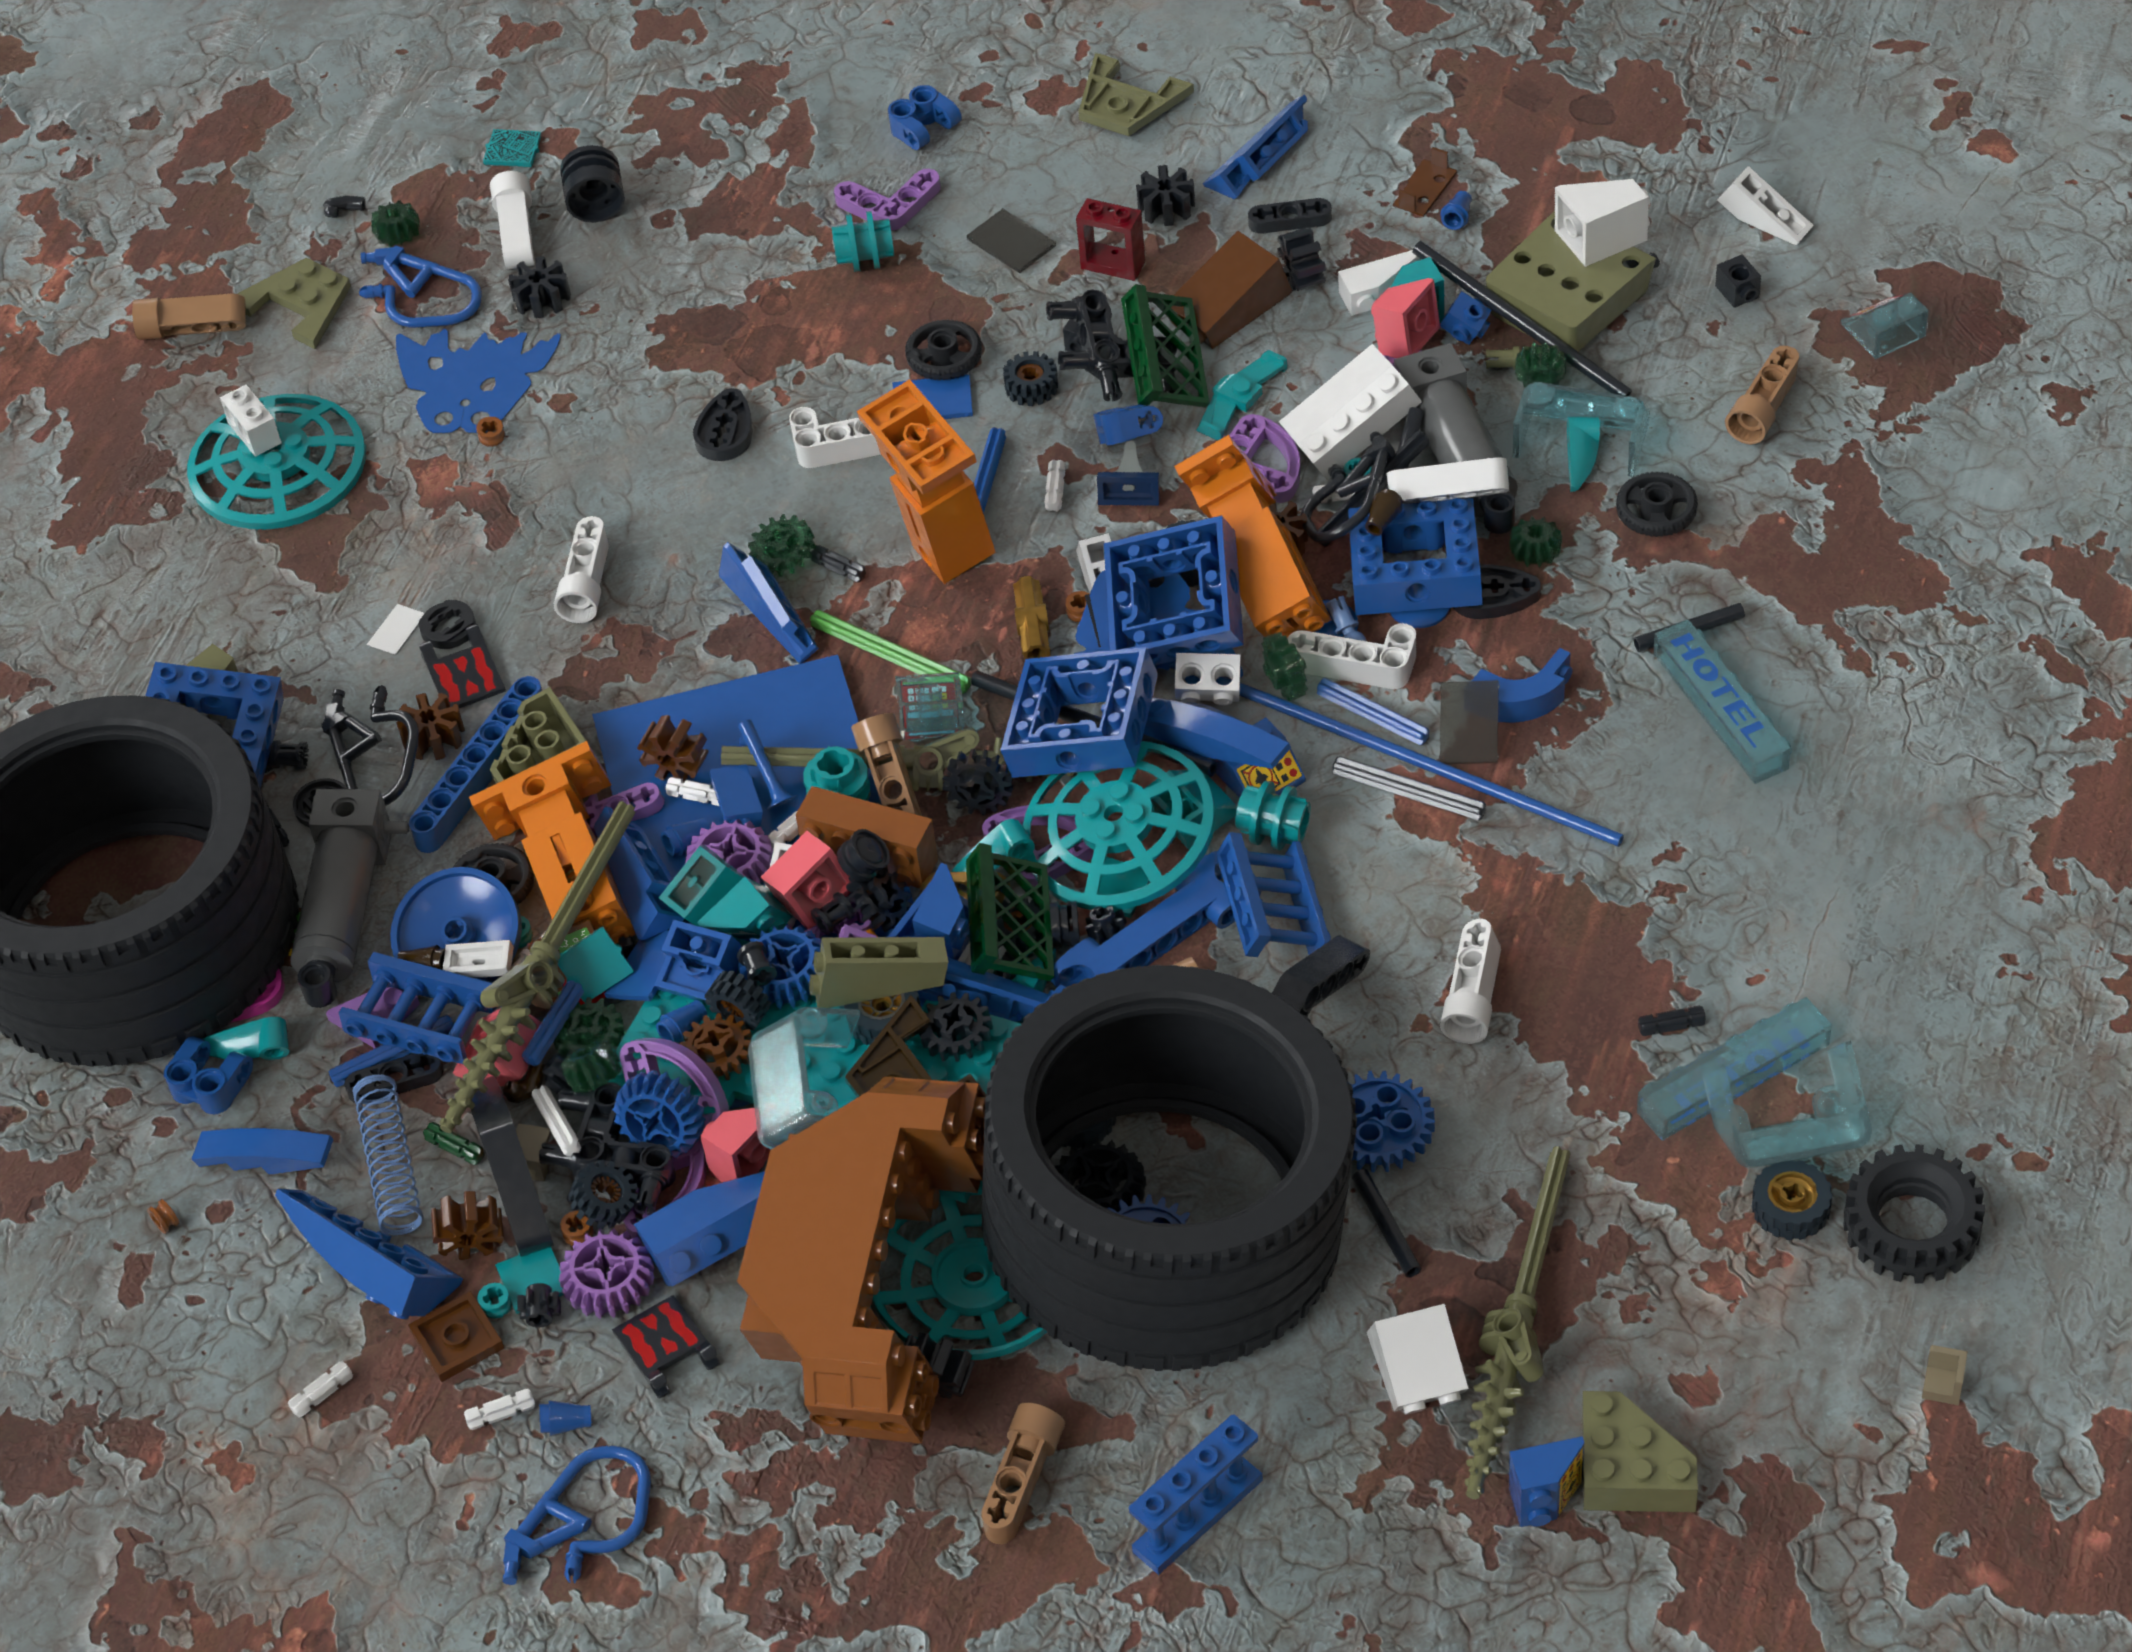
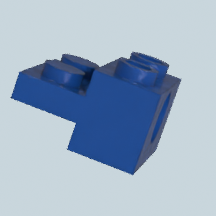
(695, 959)

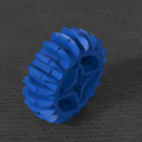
(793, 951)
(659, 1112)

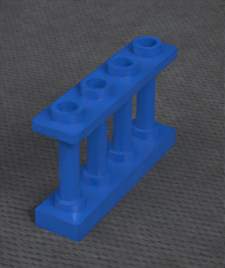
(1251, 911)
(415, 981)
(1195, 1494)

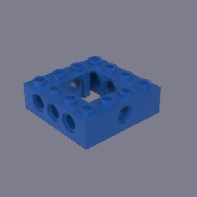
(1135, 560)
(1420, 583)
(240, 696)
(1040, 747)

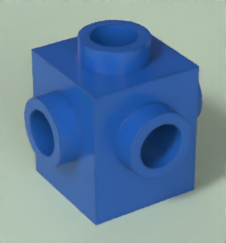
(1466, 318)

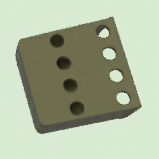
(1563, 294)

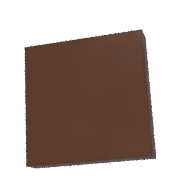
(456, 1336)

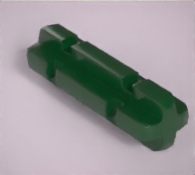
(454, 1144)

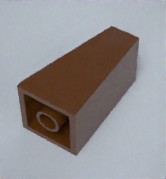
(1233, 289)

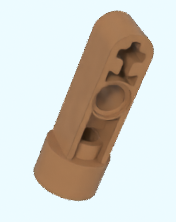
(188, 315)
(1755, 411)
(879, 740)
(1031, 1439)

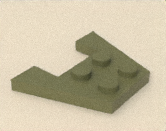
(1124, 106)
(306, 290)

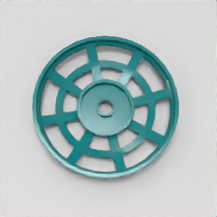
(279, 465)
(1124, 833)
(952, 1287)

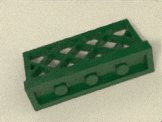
(1145, 346)
(982, 910)

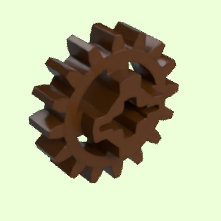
(720, 1044)

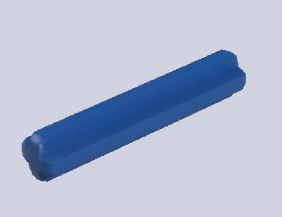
(552, 1023)

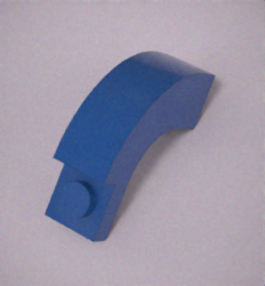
(1535, 695)

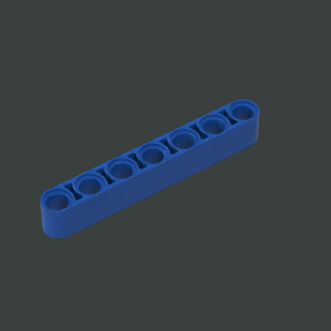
(469, 772)

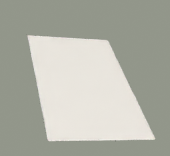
(395, 629)

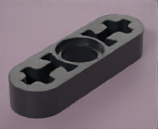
(1269, 211)
(406, 1083)

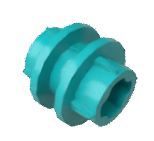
(863, 241)
(838, 772)
(1272, 815)

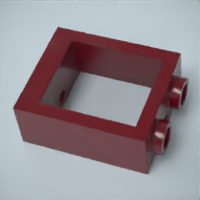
(1106, 258)

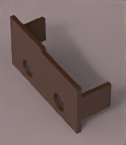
(1422, 183)

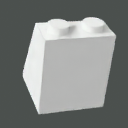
(1601, 217)
(1418, 1359)

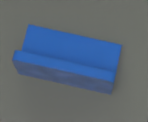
(736, 794)

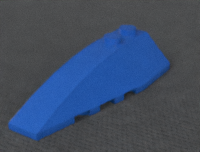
(1213, 733)
(700, 1227)
(388, 1274)

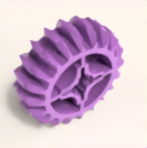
(738, 845)
(585, 1273)

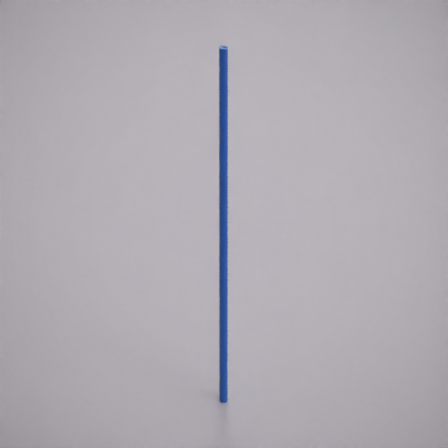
(1426, 763)

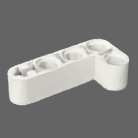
(829, 442)
(1450, 480)
(1357, 660)

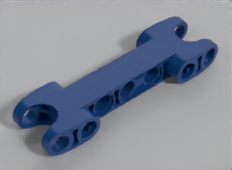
(1196, 903)

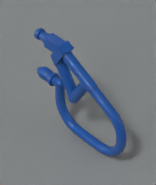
(391, 260)
(518, 1541)

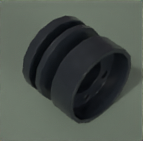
(592, 183)

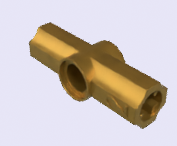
(1031, 618)

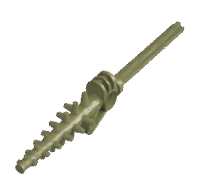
(944, 748)
(518, 990)
(1511, 1336)

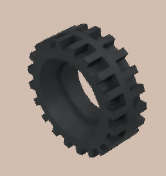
(1921, 1176)

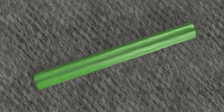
(882, 647)

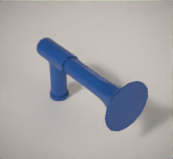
(751, 739)

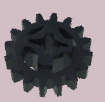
(977, 782)
(880, 899)
(956, 1027)

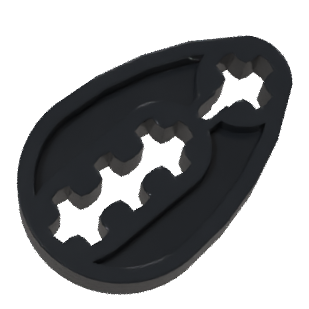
(738, 426)
(1509, 596)

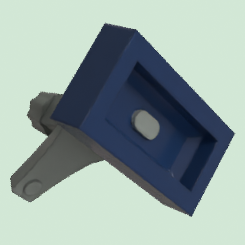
(1128, 483)

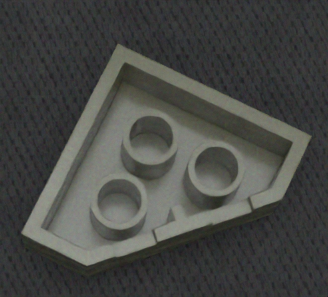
(538, 734)
(1633, 1459)

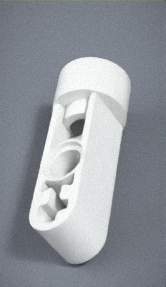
(511, 200)
(580, 588)
(1469, 1005)

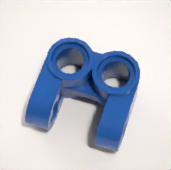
(923, 108)
(1122, 424)
(211, 1087)

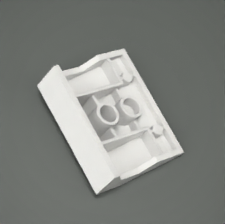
(1350, 406)

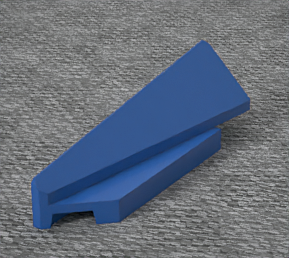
(1260, 151)
(766, 600)
(640, 879)
(1000, 995)

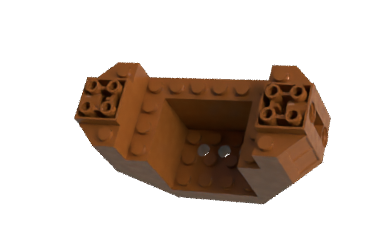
(823, 1241)

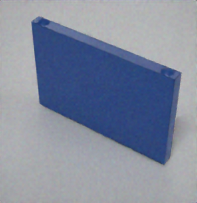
(948, 397)
(646, 961)

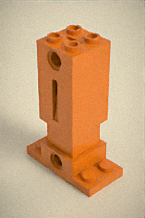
(929, 480)
(1270, 567)
(558, 840)

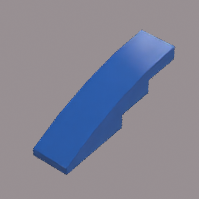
(262, 1147)

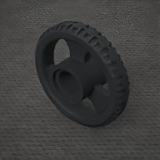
(943, 350)
(1656, 502)
(488, 860)

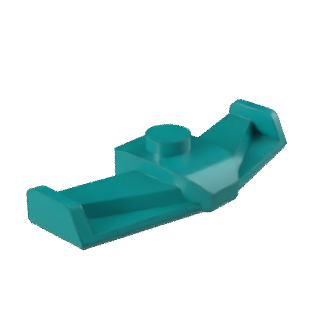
(1238, 392)

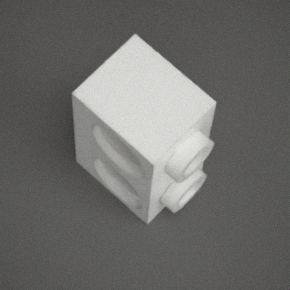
(250, 420)
(1207, 668)

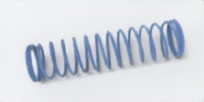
(399, 1206)

